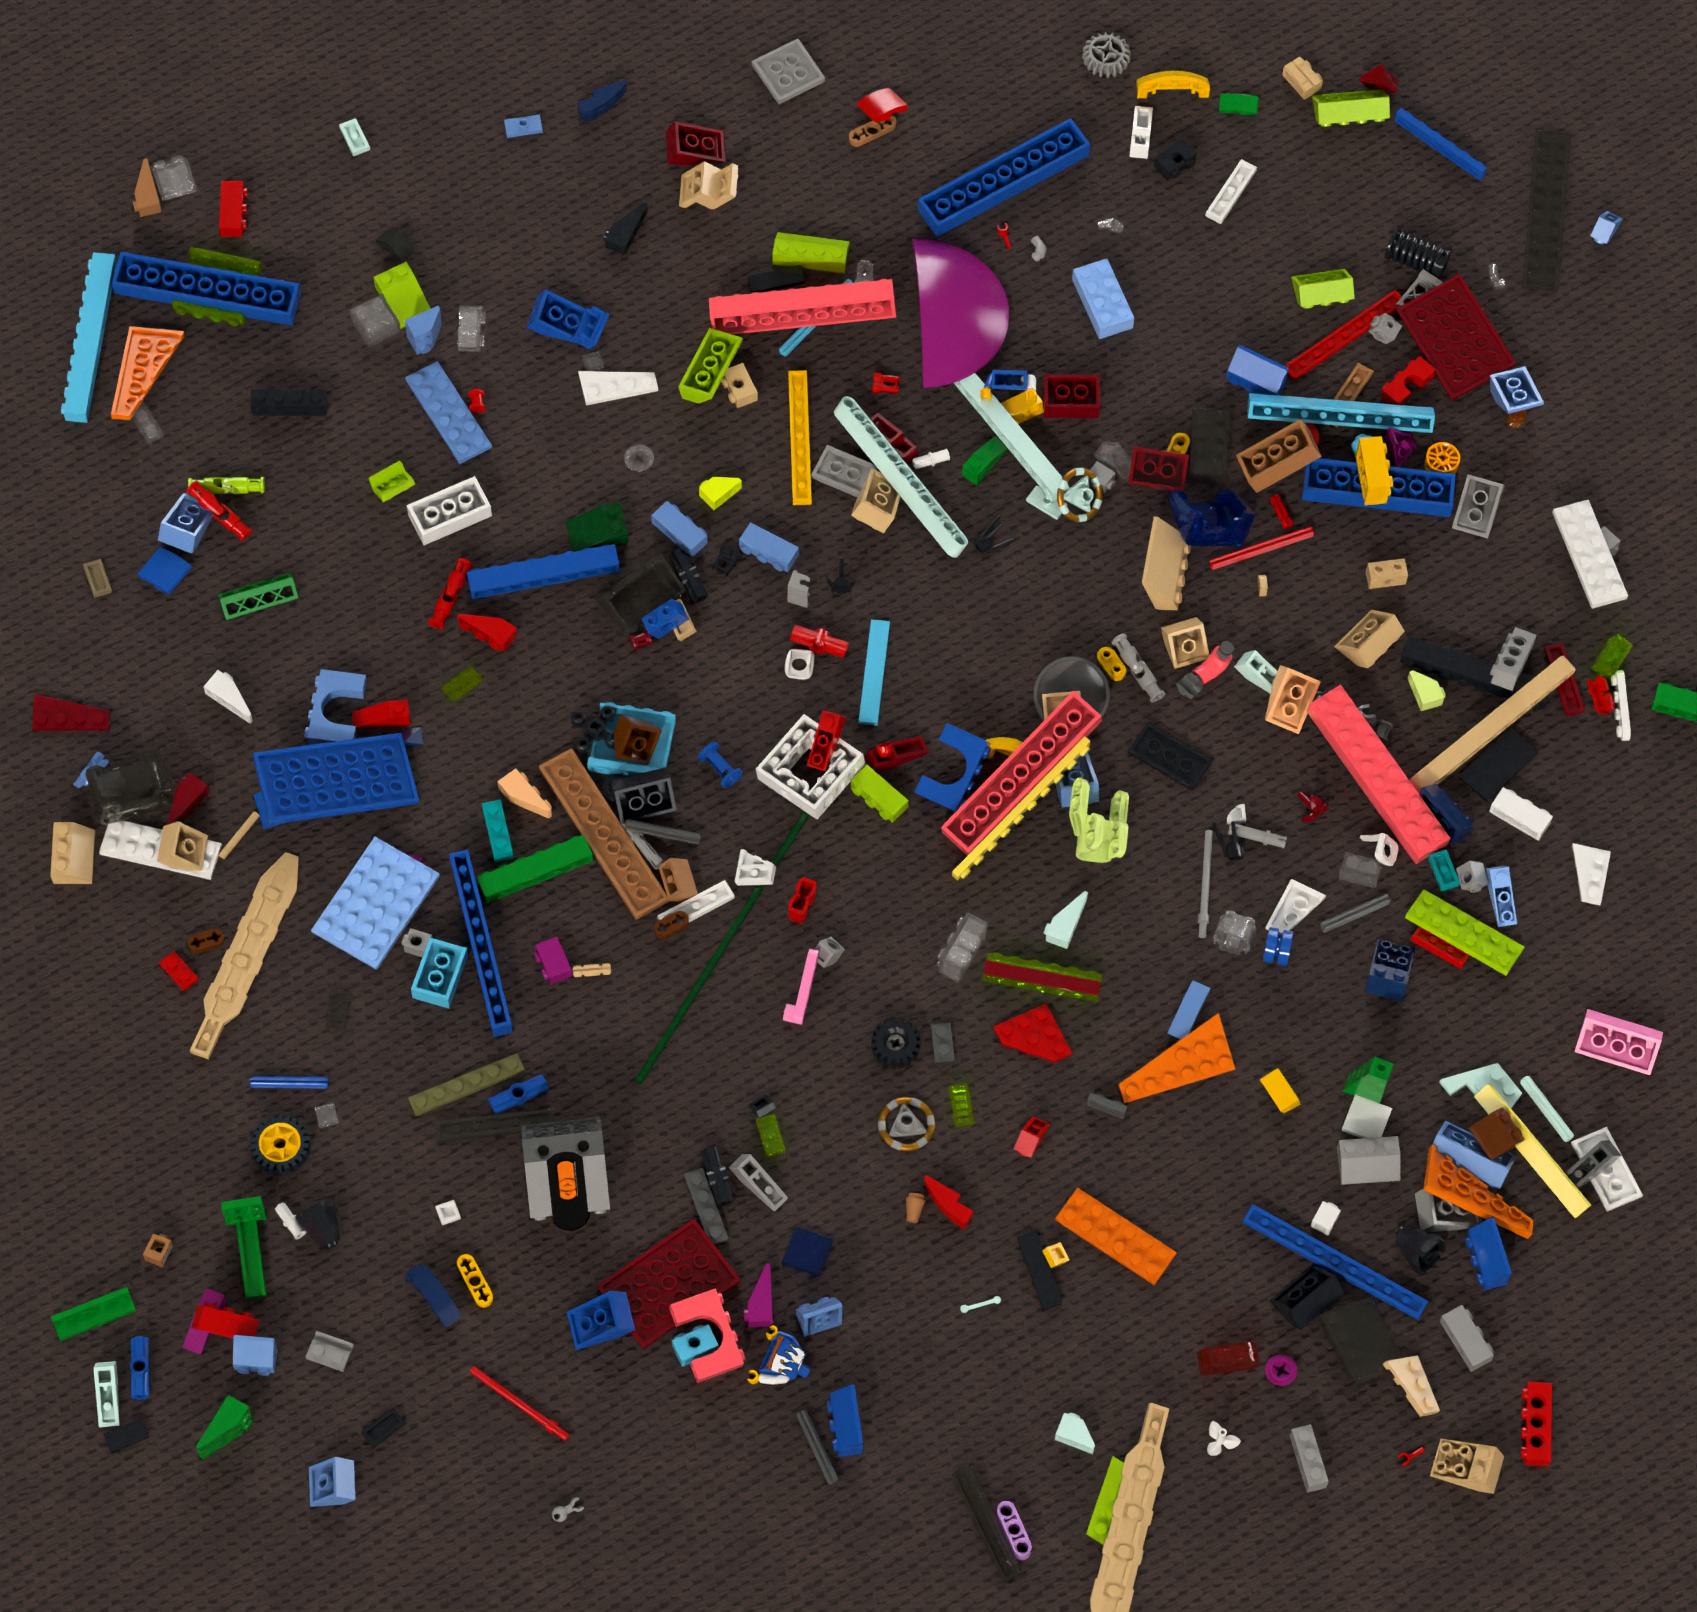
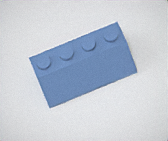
(1470, 1155)

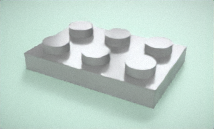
(842, 470)

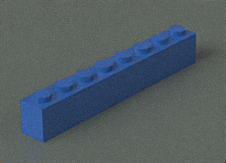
(543, 571)

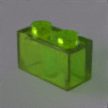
(1611, 656)

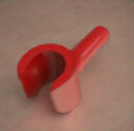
(1003, 232)
(1410, 1456)

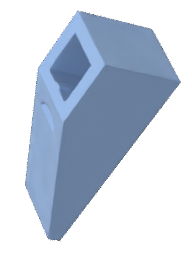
(1501, 895)

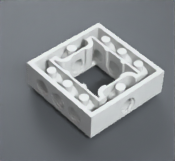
(776, 767)

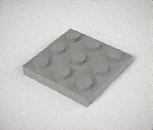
(788, 71)

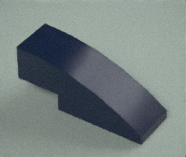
(601, 100)

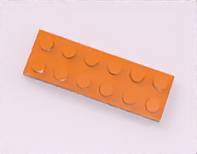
(1115, 1236)

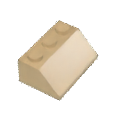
(1370, 638)
(72, 853)

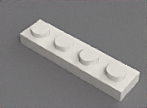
(1231, 191)
(702, 902)

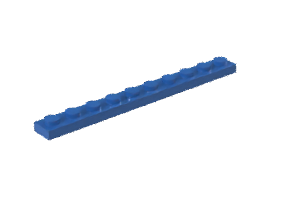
(1335, 1262)

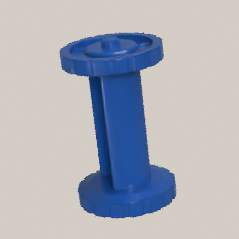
(711, 754)

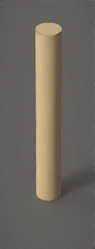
(239, 834)

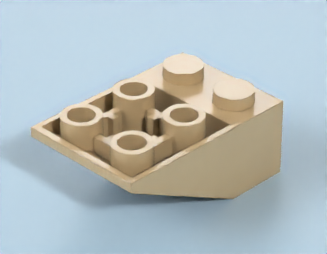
(1468, 1465)

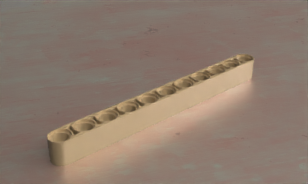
(1493, 724)

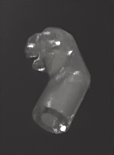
(1111, 224)

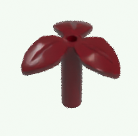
(1314, 804)

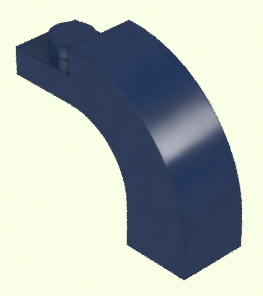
(434, 1294)

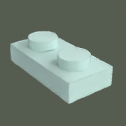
(354, 137)

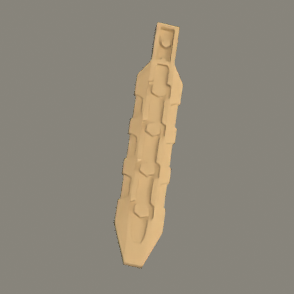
(245, 956)
(1131, 1517)

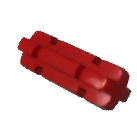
(1281, 511)

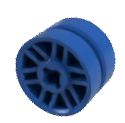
(1277, 946)

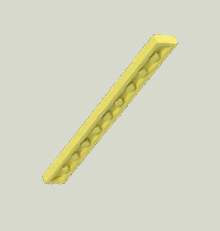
(1016, 814)

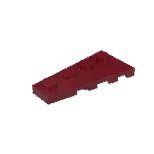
(61, 715)

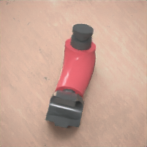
(1213, 666)

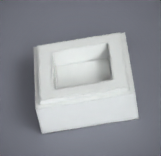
(448, 1212)

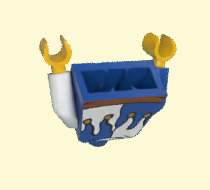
(1010, 381)
(781, 1361)

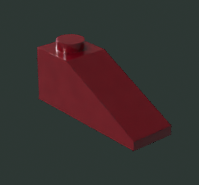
(187, 798)

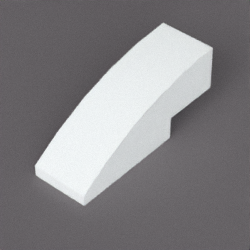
(1141, 132)

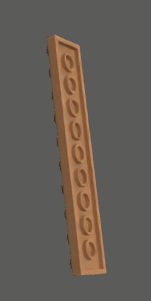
(603, 834)

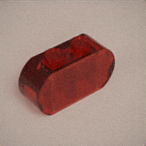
(1228, 1358)

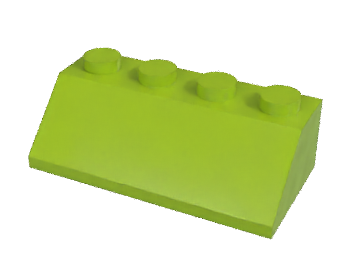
(1351, 107)
(810, 252)
(709, 366)

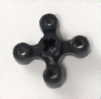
(590, 725)

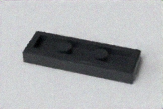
(776, 279)

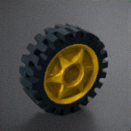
(283, 1159)

